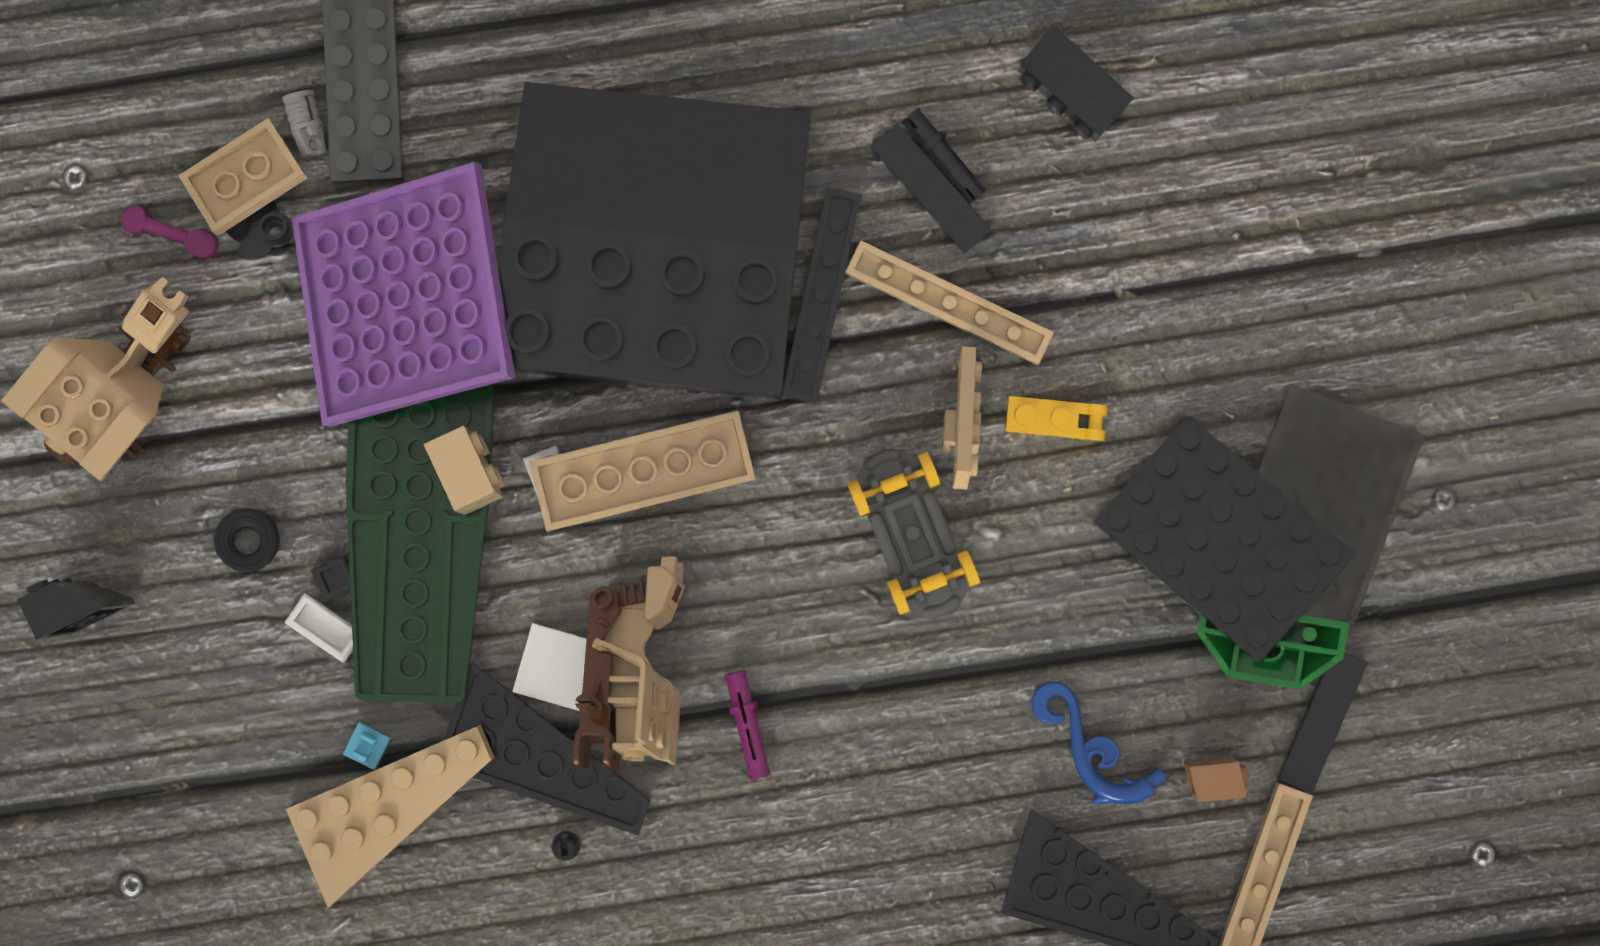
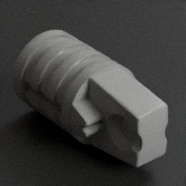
(305, 123)

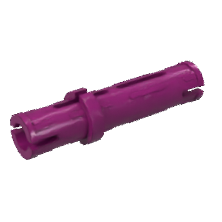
(758, 765)

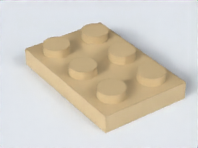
(242, 177)

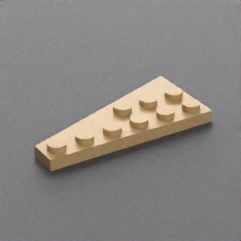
(369, 816)

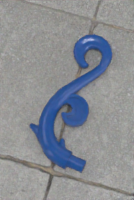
(1107, 792)

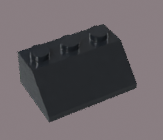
(1073, 84)
(68, 606)

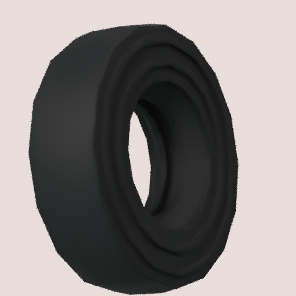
(225, 540)

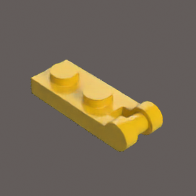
(1054, 418)

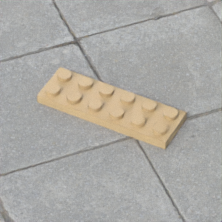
(642, 471)

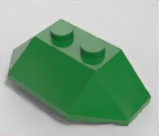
(1295, 662)

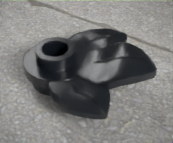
(255, 232)

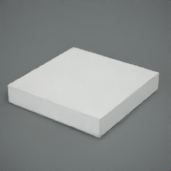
(552, 666)

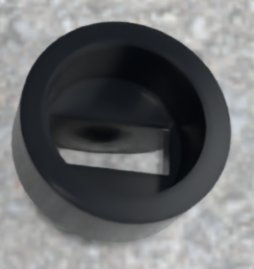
(573, 845)

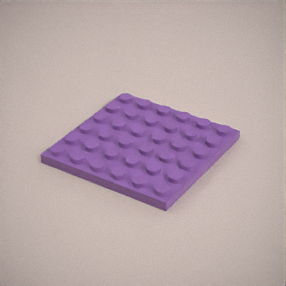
(402, 296)

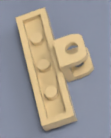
(963, 425)

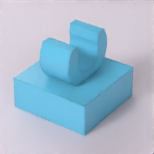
(367, 745)

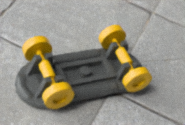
(913, 533)

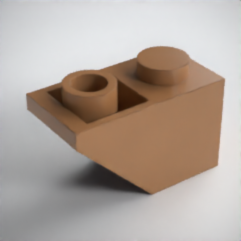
(1217, 779)

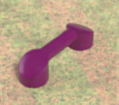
(197, 241)

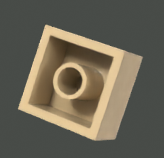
(465, 470)

